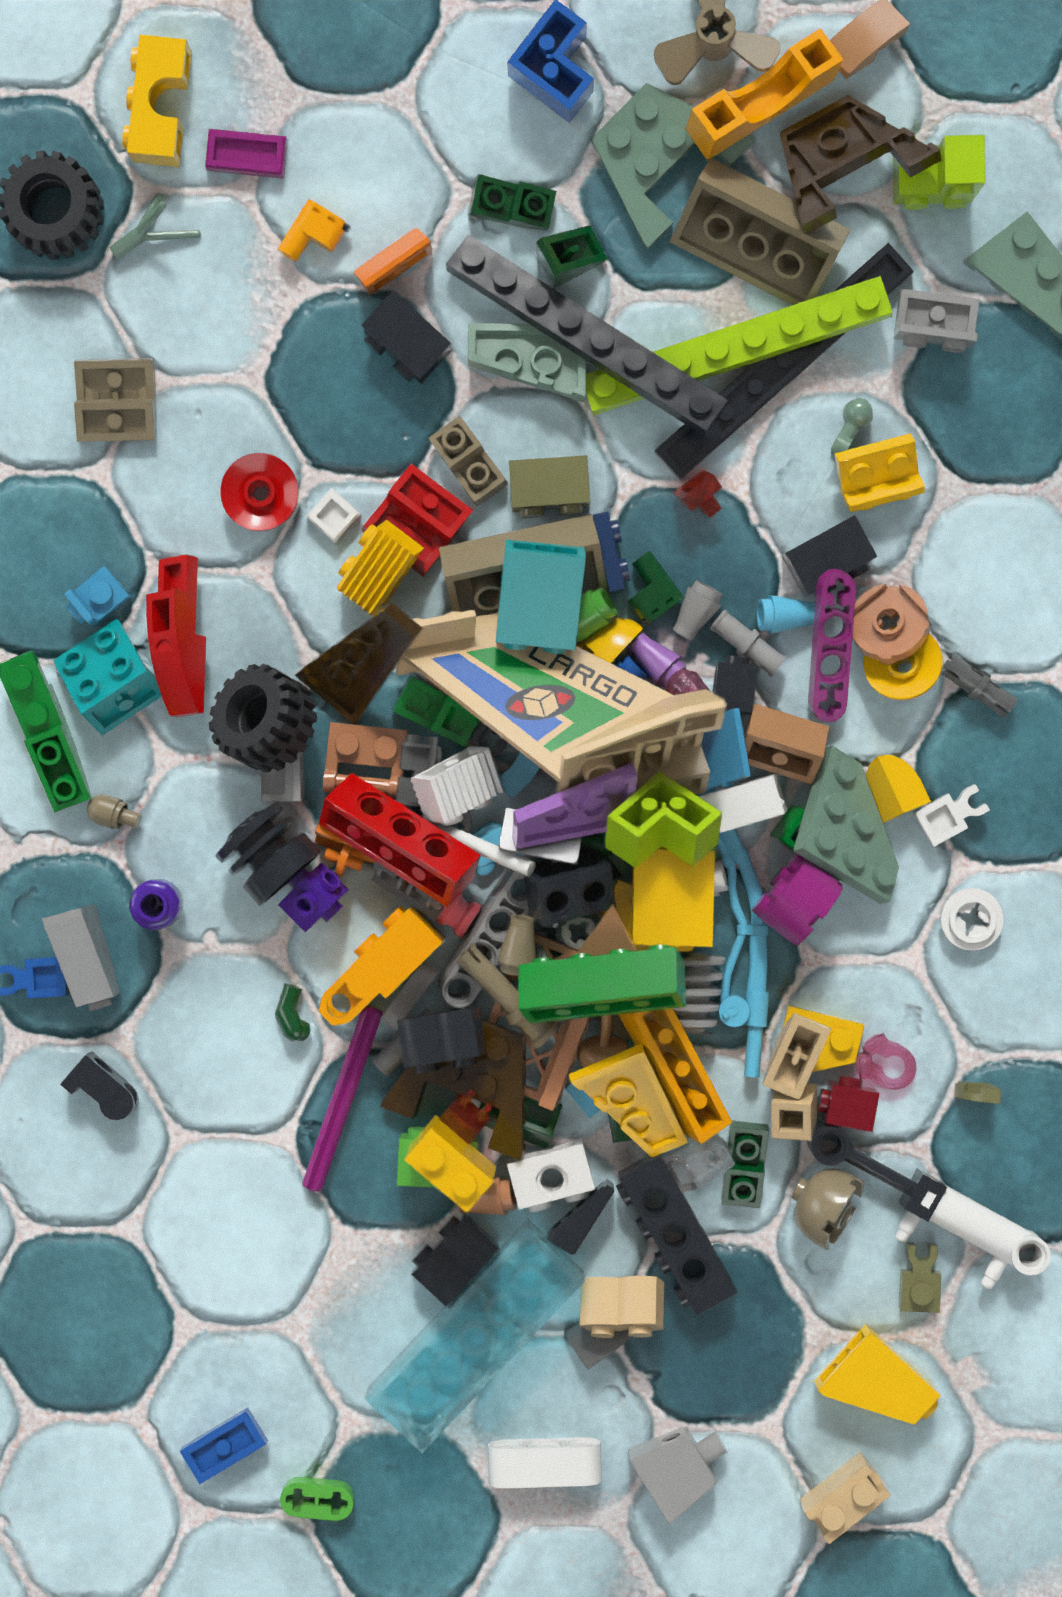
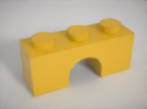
(158, 67)

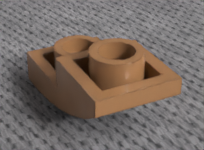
(867, 35)

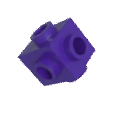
(313, 896)

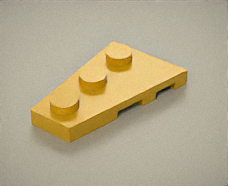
(634, 1098)

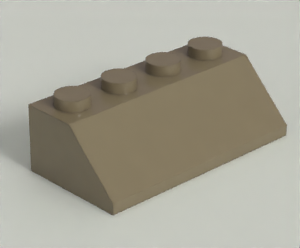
(756, 235)
(476, 566)

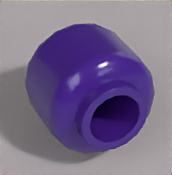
(146, 913)

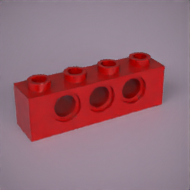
(399, 839)

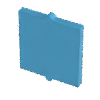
(726, 752)

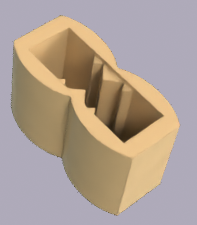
(622, 1305)

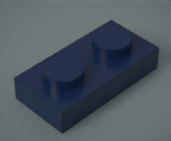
(615, 569)

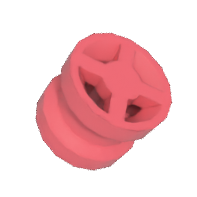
(459, 915)

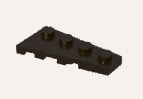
(361, 662)

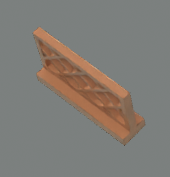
(566, 1040)

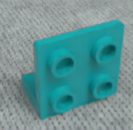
(107, 678)

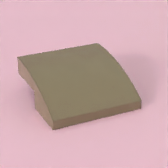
(115, 399)

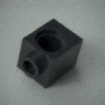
(735, 683)

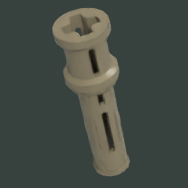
(504, 995)

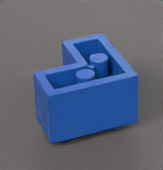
(545, 66)

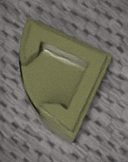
(978, 1092)

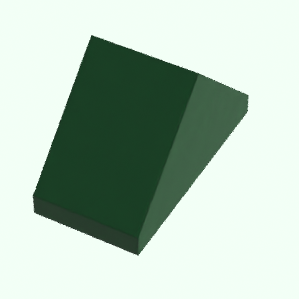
(569, 254)

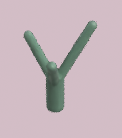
(139, 234)

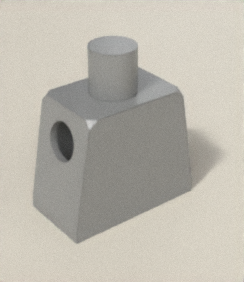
(677, 1468)

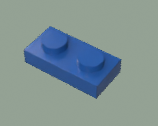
(223, 1445)

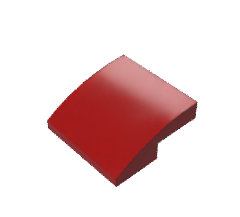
(423, 513)

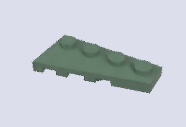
(1025, 268)

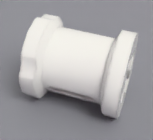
(567, 932)

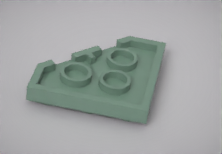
(845, 830)

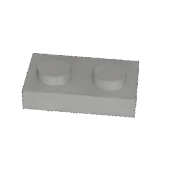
(936, 320)

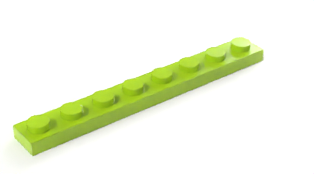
(756, 339)

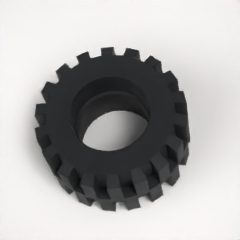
(34, 178)
(265, 696)

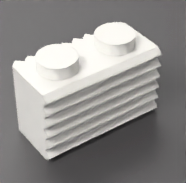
(457, 785)

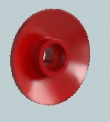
(245, 477)

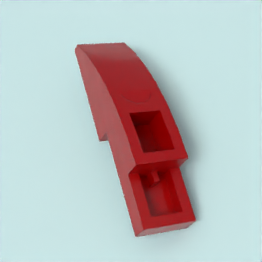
(174, 647)

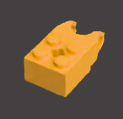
(383, 963)

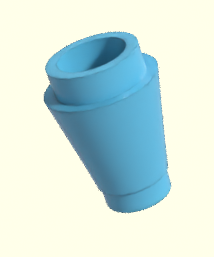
(783, 614)

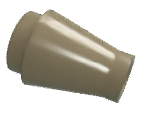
(517, 945)

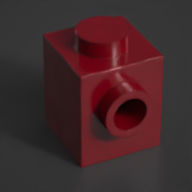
(848, 1104)

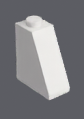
(748, 802)

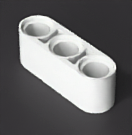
(544, 1462)

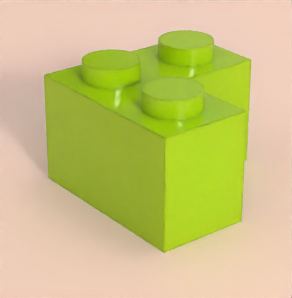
(950, 181)
(666, 817)

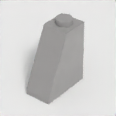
(83, 956)

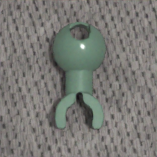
(856, 415)

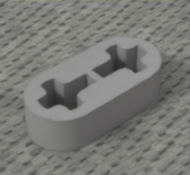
(409, 994)

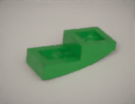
(435, 711)

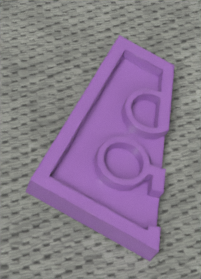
(574, 811)

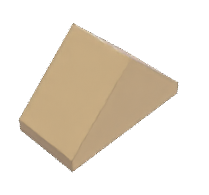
(795, 1055)

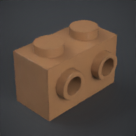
(784, 743)

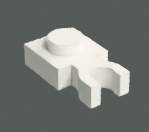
(946, 817)

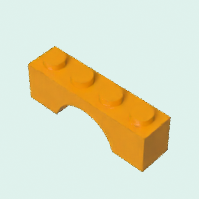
(737, 113)

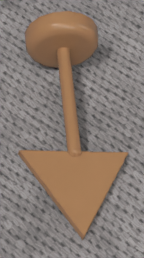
(607, 936)

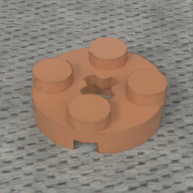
(895, 644)

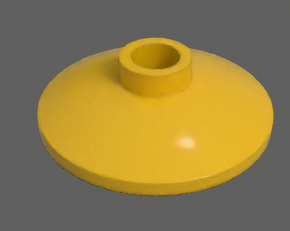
(922, 676)

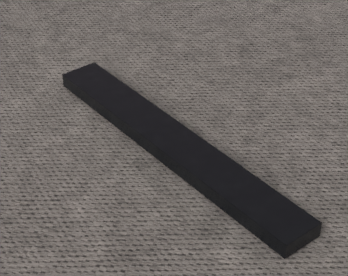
(769, 376)

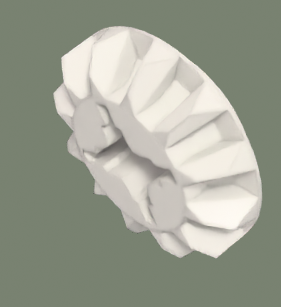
(987, 909)

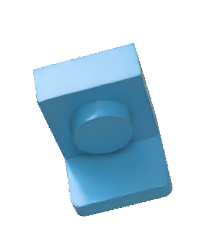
(96, 597)

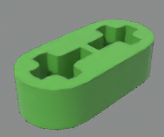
(315, 1507)

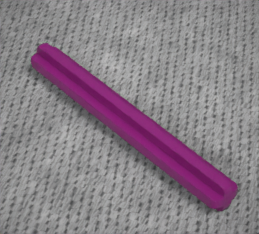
(342, 1098)

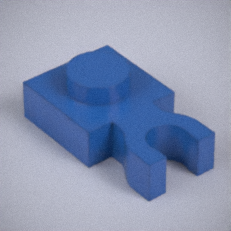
(40, 977)

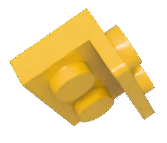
(879, 473)

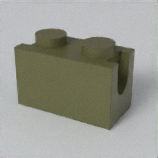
(549, 485)

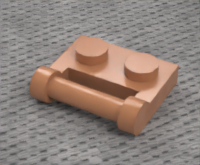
(365, 747)

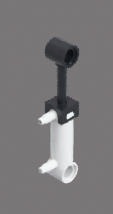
(935, 1202)

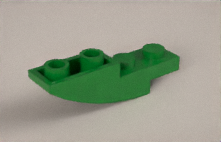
(45, 731)

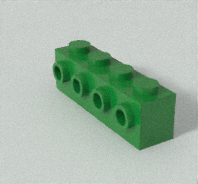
(602, 984)

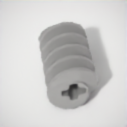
(698, 989)

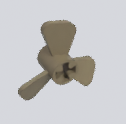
(680, 55)

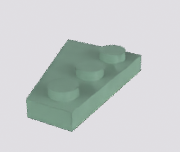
(526, 357)

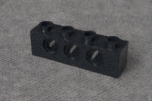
(713, 1282)

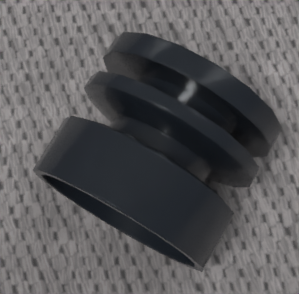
(267, 852)

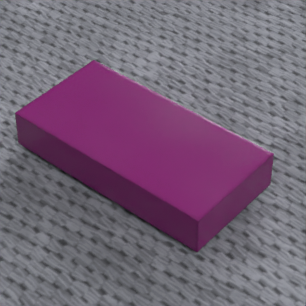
(246, 153)

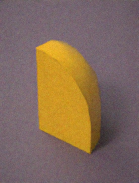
(611, 639)
(895, 787)

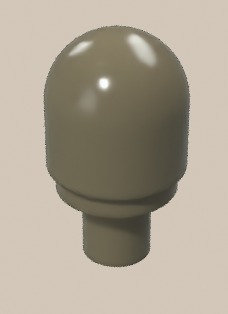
(112, 812)

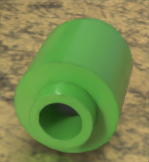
(594, 613)

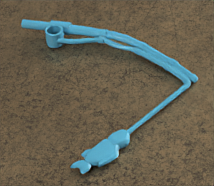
(733, 1009)

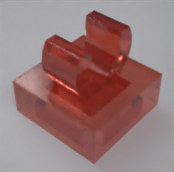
(699, 493)
(465, 1117)

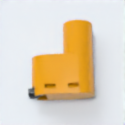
(313, 224)

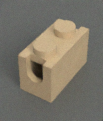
(845, 1497)

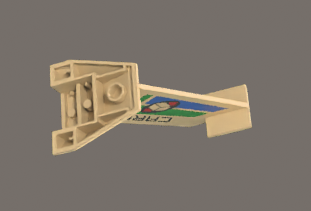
(566, 708)

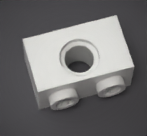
(568, 1158)

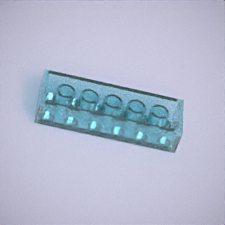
(474, 1335)

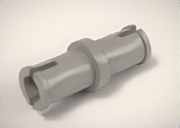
(747, 643)

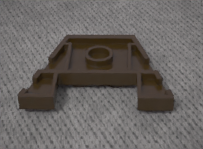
(836, 144)
(496, 1078)

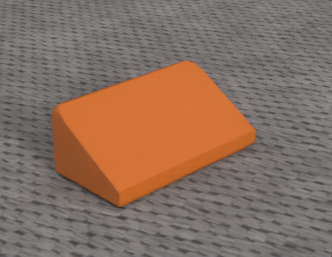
(393, 261)

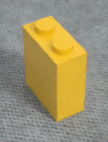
(673, 901)
(451, 1164)

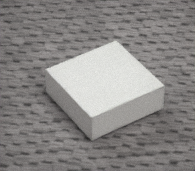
(333, 515)

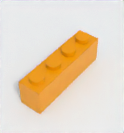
(679, 1072)

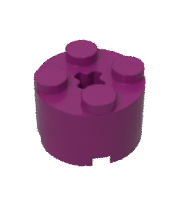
(798, 899)

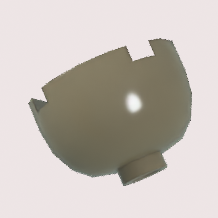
(825, 1205)

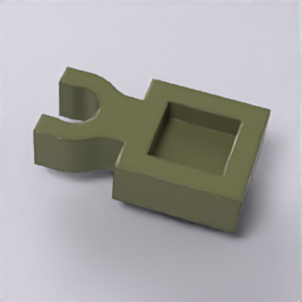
(920, 1284)

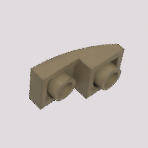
(468, 461)

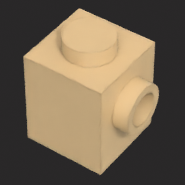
(794, 1117)

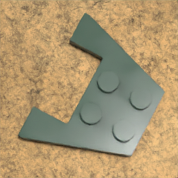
(642, 147)

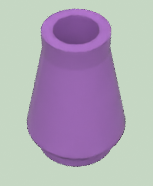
(656, 659)

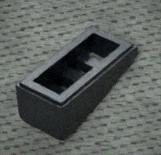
(576, 1224)

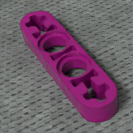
(838, 645)

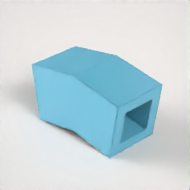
(518, 775)

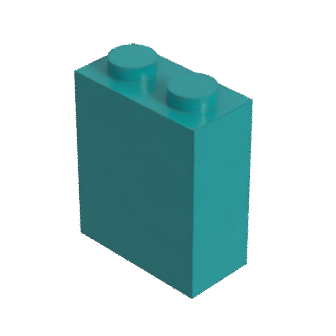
(540, 596)

